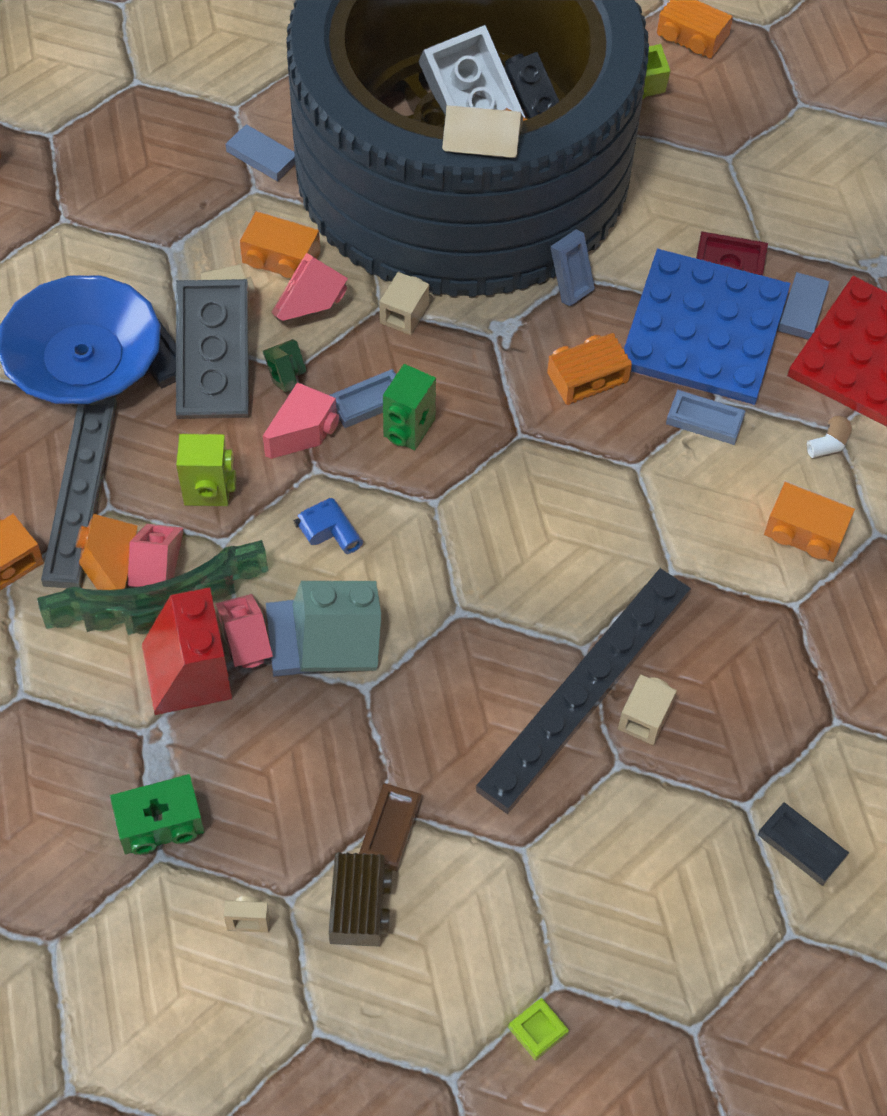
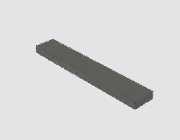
(78, 491)

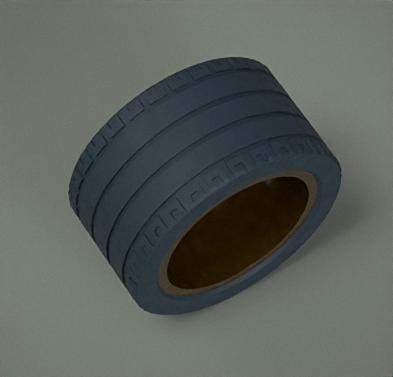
(459, 218)

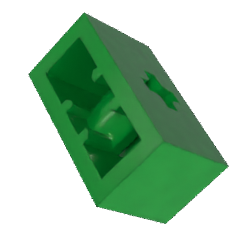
(409, 407)
(136, 810)

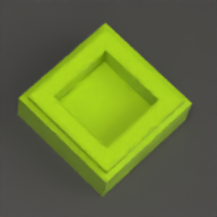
(538, 1029)

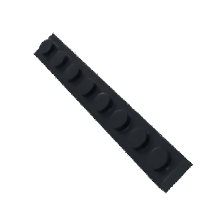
(582, 691)

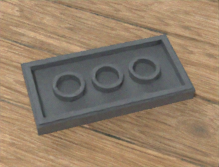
(212, 349)

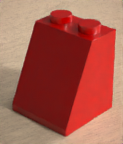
(186, 654)

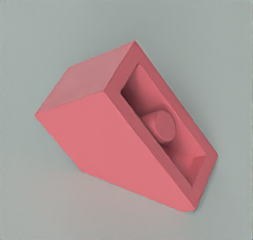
(310, 290)
(301, 422)
(153, 554)
(244, 631)

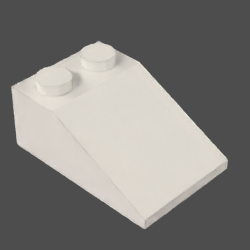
(468, 73)

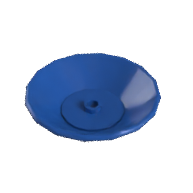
(73, 317)

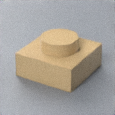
(247, 915)

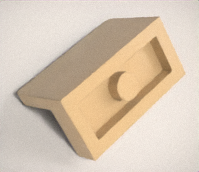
(482, 131)

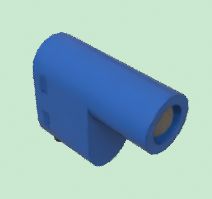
(328, 521)

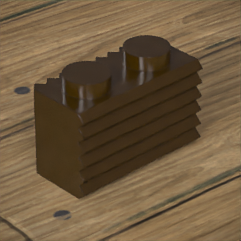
(358, 899)

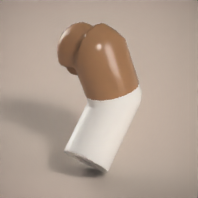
(835, 439)

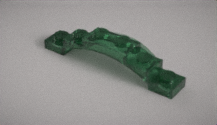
(142, 605)

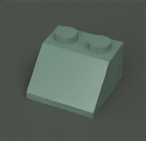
(337, 625)

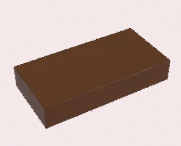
(391, 824)

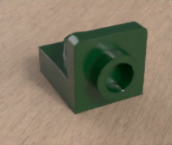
(284, 364)

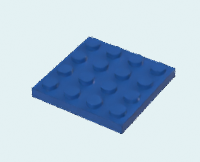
(705, 326)

